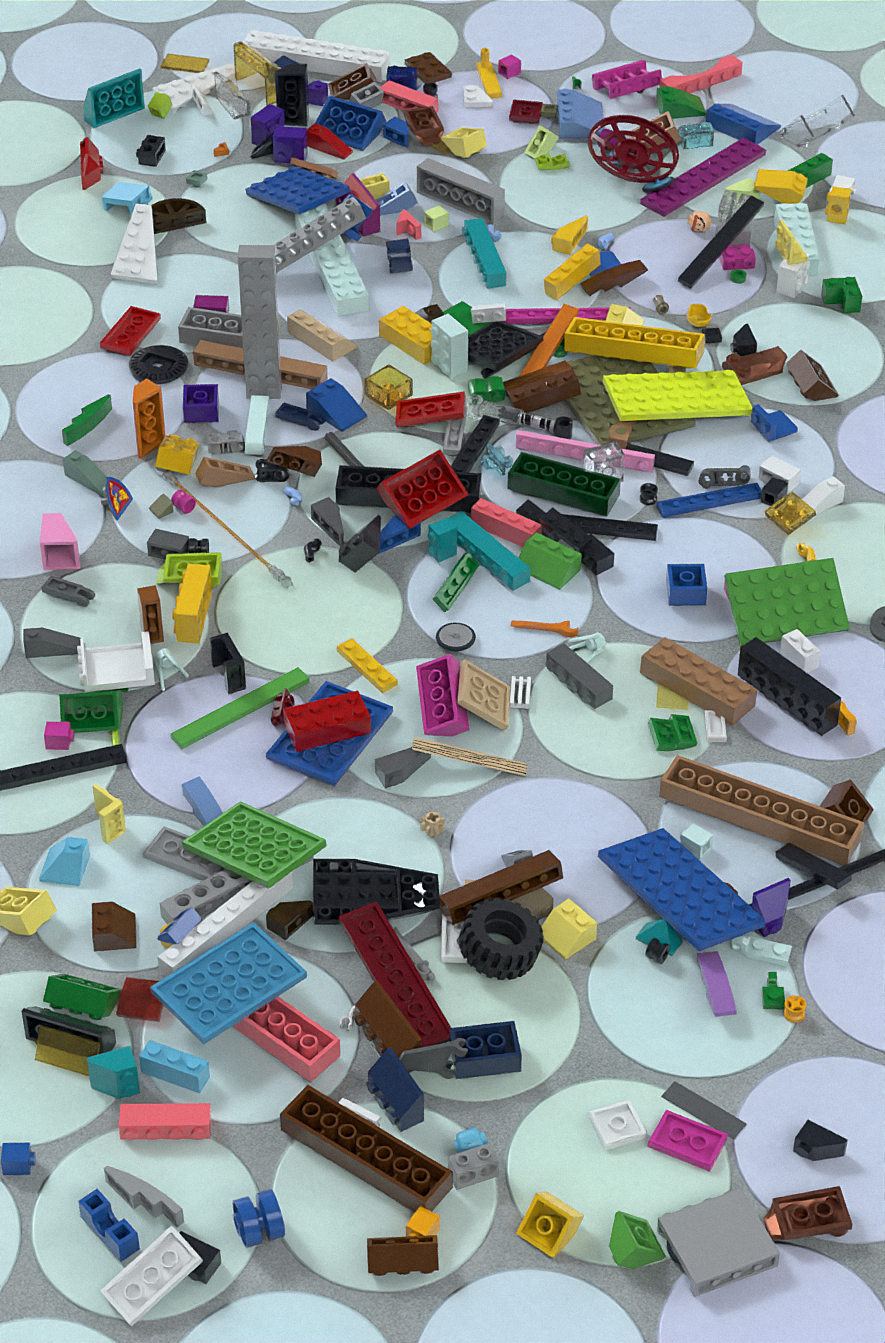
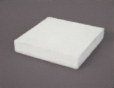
(617, 1124)

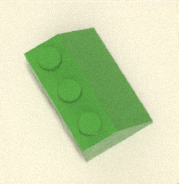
(550, 560)

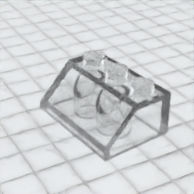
(231, 97)

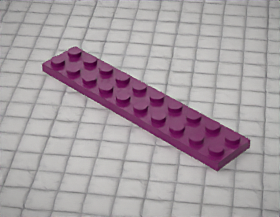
(703, 177)

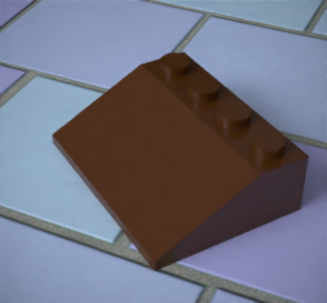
(542, 387)

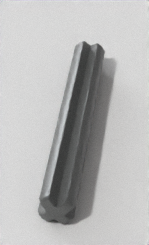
(342, 450)

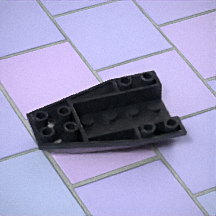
(354, 883)

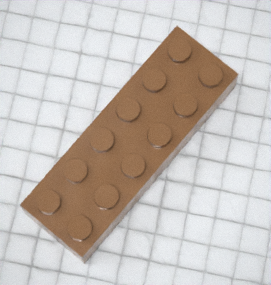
(698, 680)

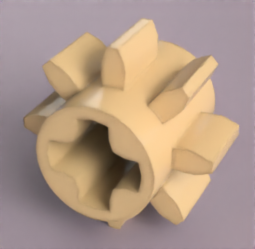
(432, 824)

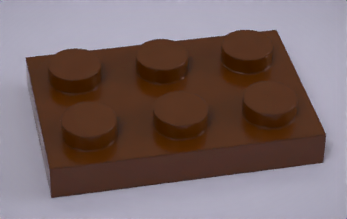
(429, 68)

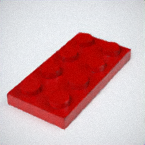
(130, 330)
(430, 409)

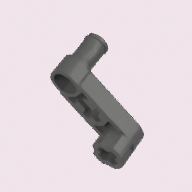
(716, 473)

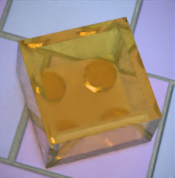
(388, 386)

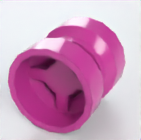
(183, 501)

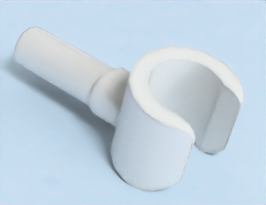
(348, 1019)

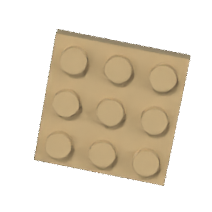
(484, 695)

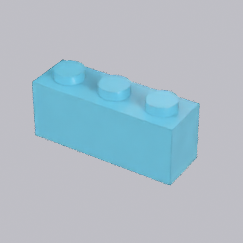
(174, 1066)

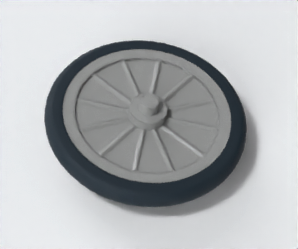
(455, 636)

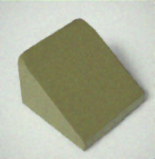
(162, 506)

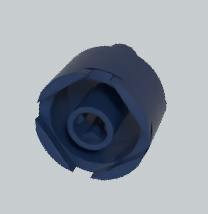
(399, 255)

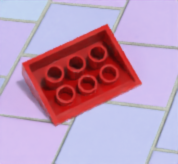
(422, 489)

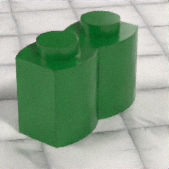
(489, 389)

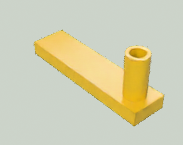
(487, 75)

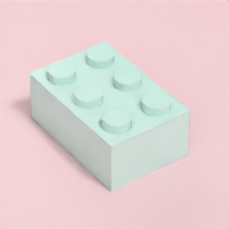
(449, 345)

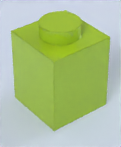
(160, 105)

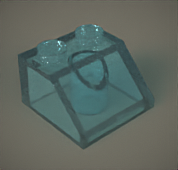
(696, 135)

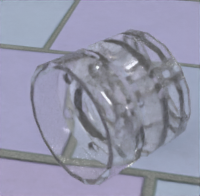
(729, 205)

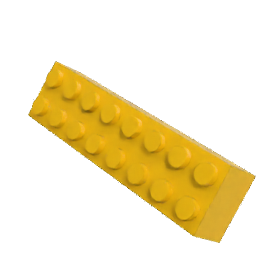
(635, 342)

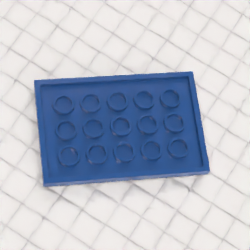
(297, 190)
(331, 760)

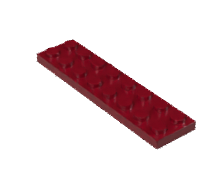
(394, 970)

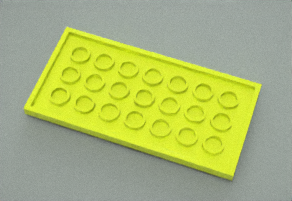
(677, 395)

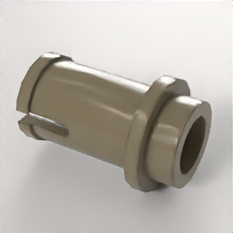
(661, 306)

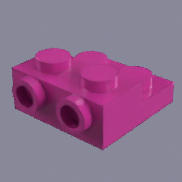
(738, 257)

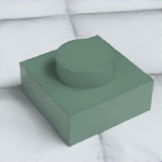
(196, 178)

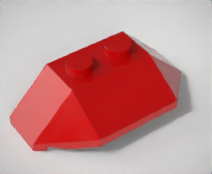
(90, 163)

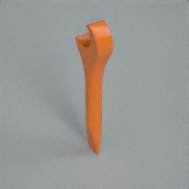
(561, 628)

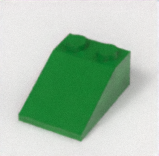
(678, 103)

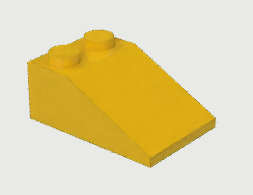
(781, 185)

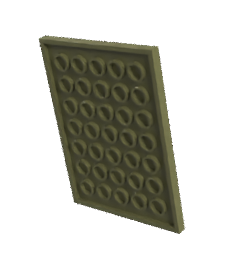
(596, 410)

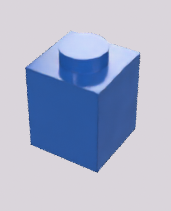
(17, 1158)

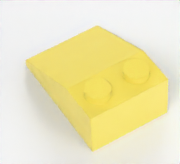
(25, 909)

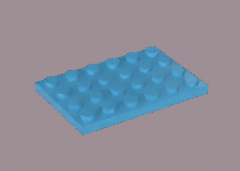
(228, 983)

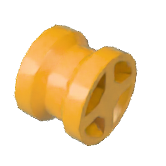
(792, 1004)

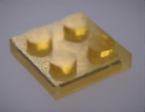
(790, 513)

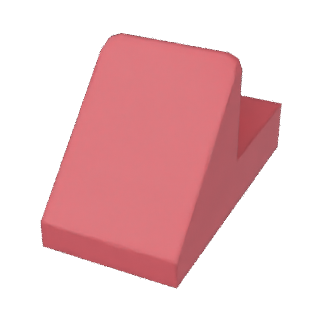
(409, 224)

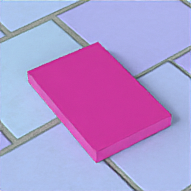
(688, 1140)

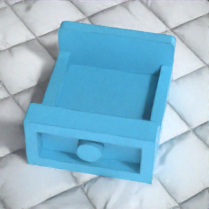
(127, 194)

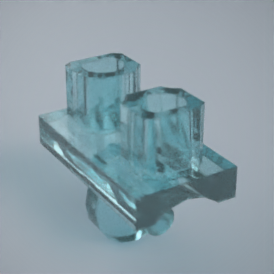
(496, 460)

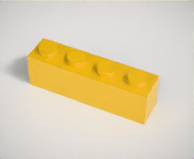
(572, 271)

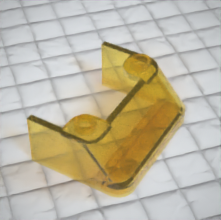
(252, 61)

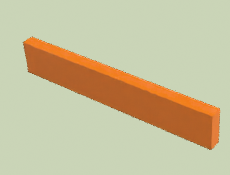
(551, 339)

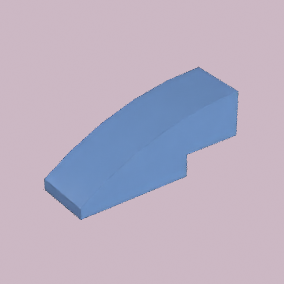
(202, 800)

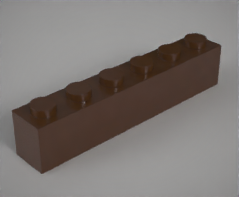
(503, 884)

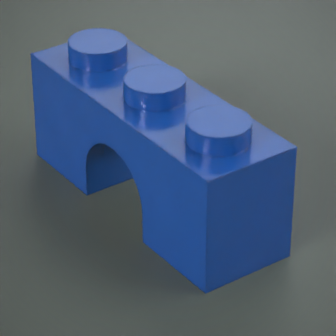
(115, 1234)

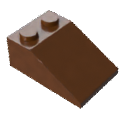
(351, 82)

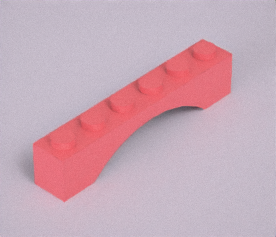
(724, 70)

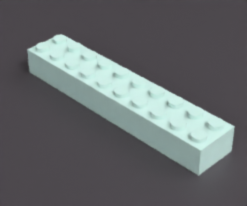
(336, 270)

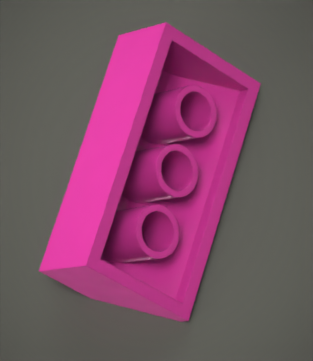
(439, 697)

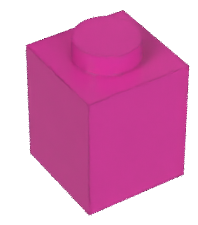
(509, 66)
(58, 735)

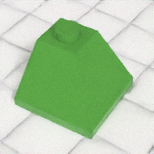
(633, 1242)

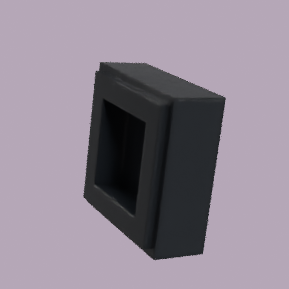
(712, 335)

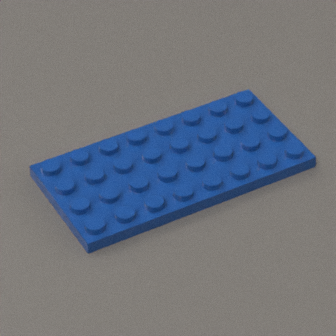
(681, 889)

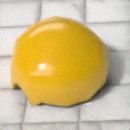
(698, 315)

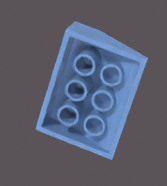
(577, 114)

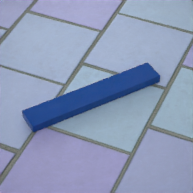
(709, 500)

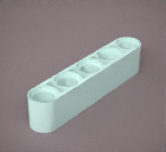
(257, 425)

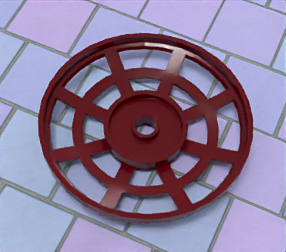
(624, 147)

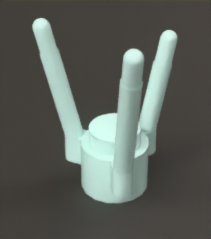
(593, 642)
(166, 660)

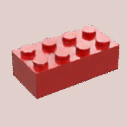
(327, 721)

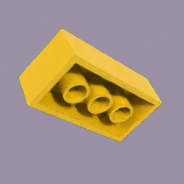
(408, 333)
(192, 603)

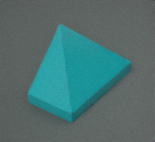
(663, 931)

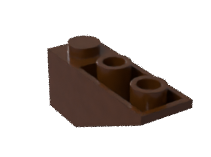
(297, 458)

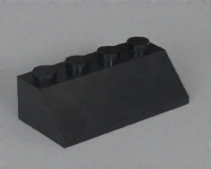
(292, 93)
(35, 1016)

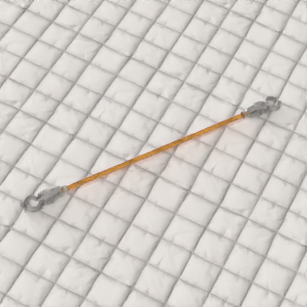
(277, 573)

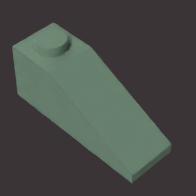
(84, 471)

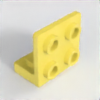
(788, 245)
(110, 814)

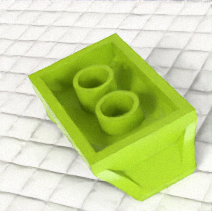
(177, 563)

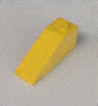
(569, 235)

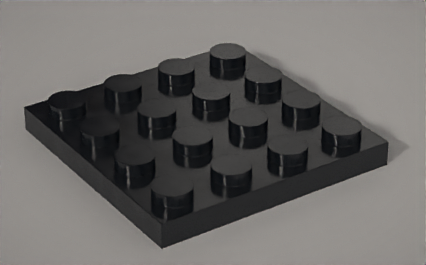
(500, 344)

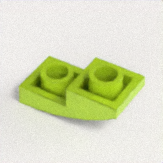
(545, 162)

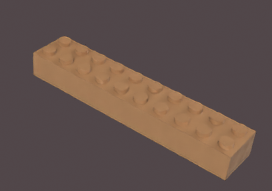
(761, 810)

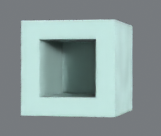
(696, 840)

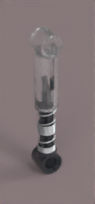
(477, 407)

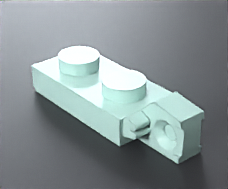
(762, 950)

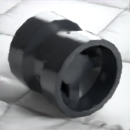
(430, 89)
(198, 546)

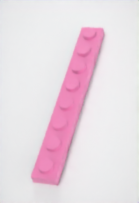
(575, 449)

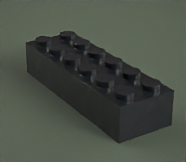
(789, 686)

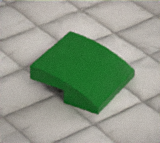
(672, 733)

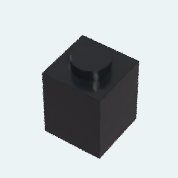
(774, 491)

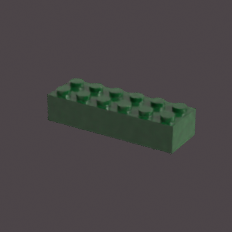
(564, 484)

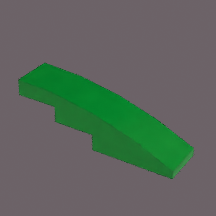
(84, 423)

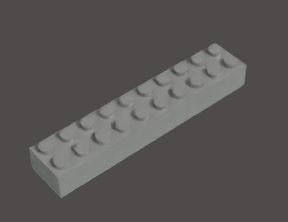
(260, 320)

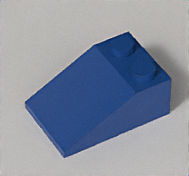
(335, 405)

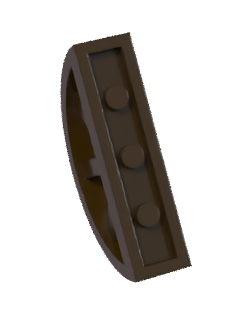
(176, 214)

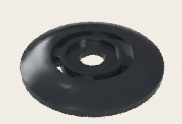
(174, 364)

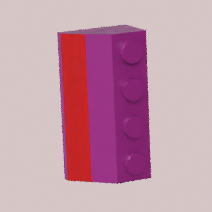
(372, 223)

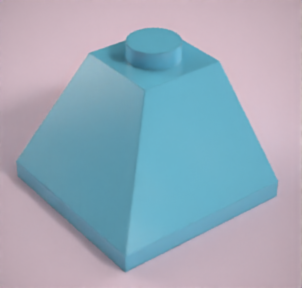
(66, 862)

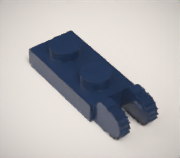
(300, 416)

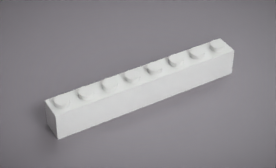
(223, 923)

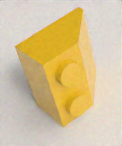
(549, 1223)

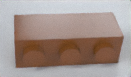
(150, 613)

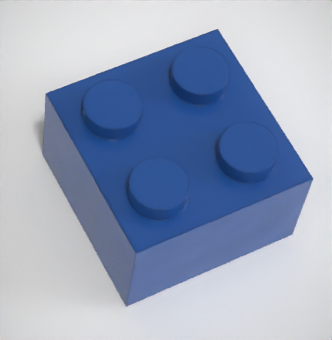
(686, 584)

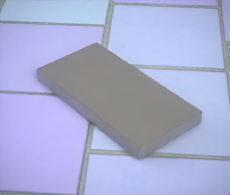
(169, 852)

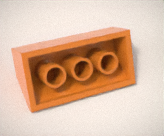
(148, 417)

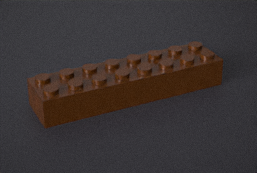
(366, 1150)

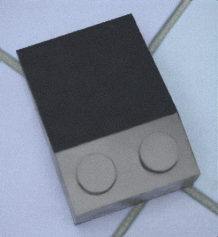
(361, 546)

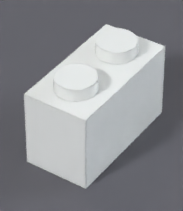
(780, 470)
(800, 651)

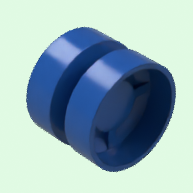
(251, 1219)

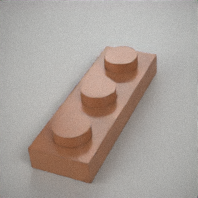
(314, 168)

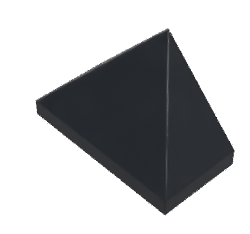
(264, 148)

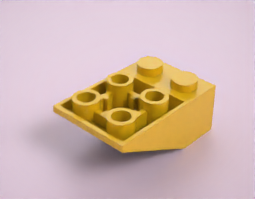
(177, 454)

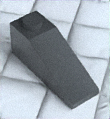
(327, 516)
(47, 642)
(399, 766)

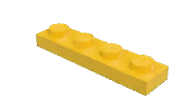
(367, 665)

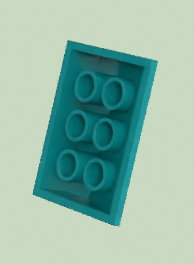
(114, 99)

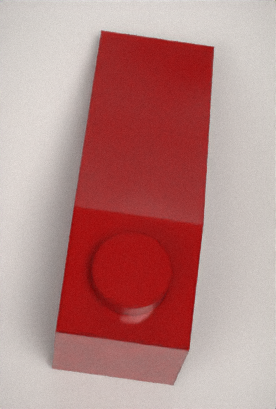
(327, 142)

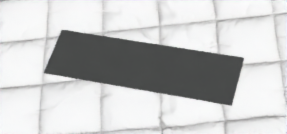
(704, 1110)

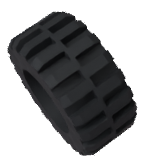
(495, 958)

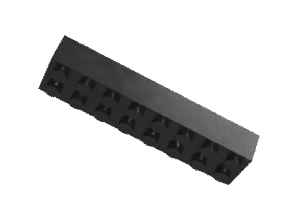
(358, 487)

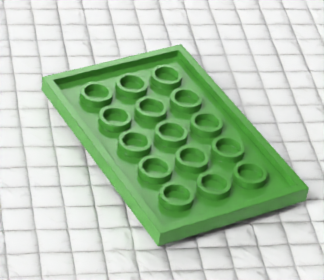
(787, 598)
(254, 844)

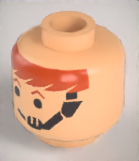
(699, 221)

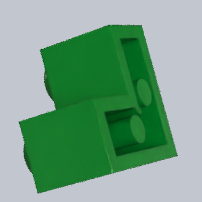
(843, 292)

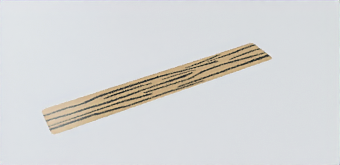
(469, 756)

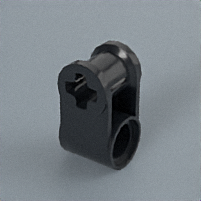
(271, 472)

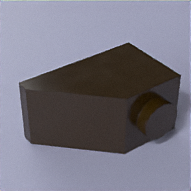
(430, 313)
(288, 917)

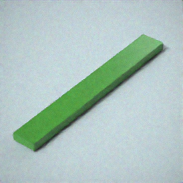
(238, 708)

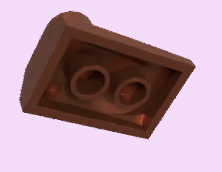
(424, 125)
(756, 365)
(808, 1215)

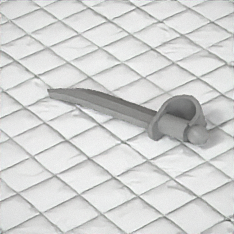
(421, 966)

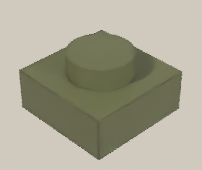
(549, 110)

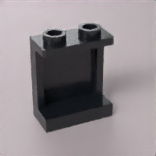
(225, 653)

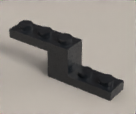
(555, 525)

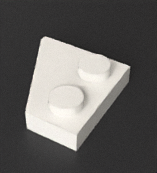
(476, 97)

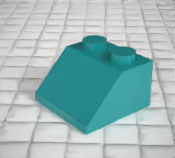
(114, 1073)

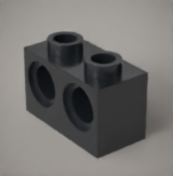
(151, 150)

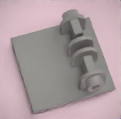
(231, 437)

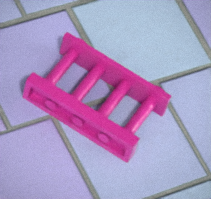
(626, 79)

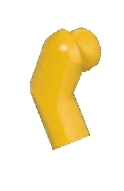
(806, 551)

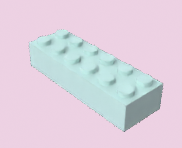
(799, 223)

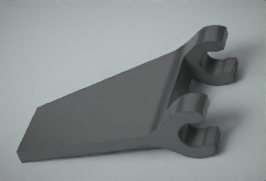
(434, 1058)

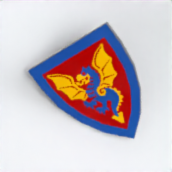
(117, 496)

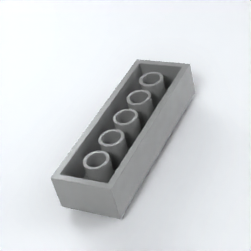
(460, 190)

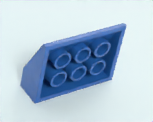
(351, 122)
(740, 123)

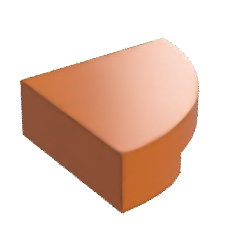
(221, 150)

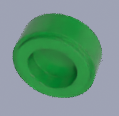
(738, 276)

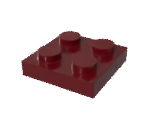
(525, 111)

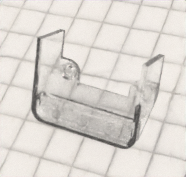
(808, 128)

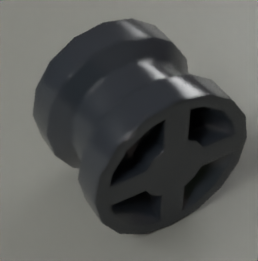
(648, 494)
(657, 950)

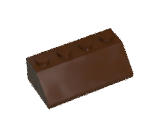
(385, 1022)

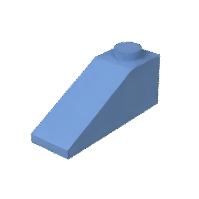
(397, 200)

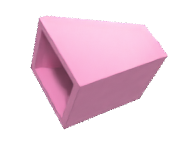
(58, 544)

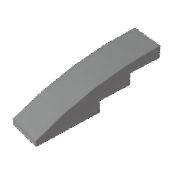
(139, 1192)

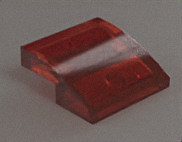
(138, 1001)

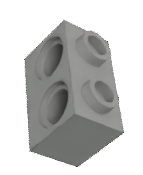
(473, 1166)

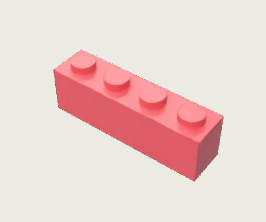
(406, 98)
(504, 522)
(165, 1121)

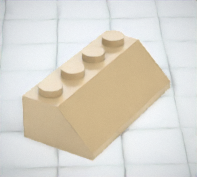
(319, 335)

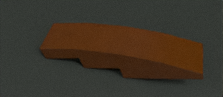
(616, 275)

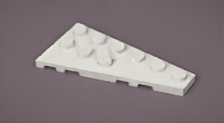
(181, 90)
(137, 252)

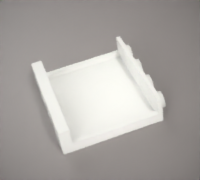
(116, 665)

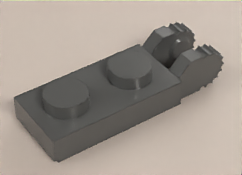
(68, 591)

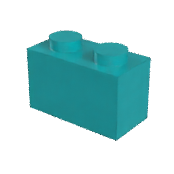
(442, 540)

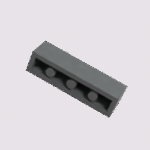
(579, 676)

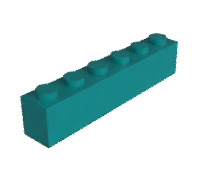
(484, 253)
(490, 552)

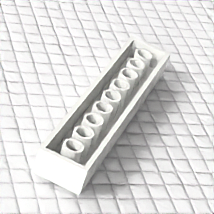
(320, 55)

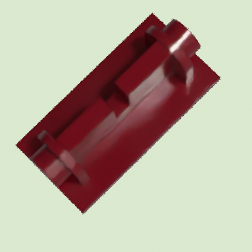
(281, 702)

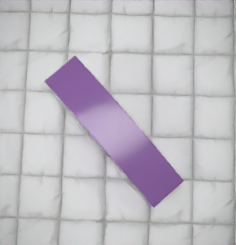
(716, 983)

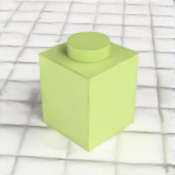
(436, 218)

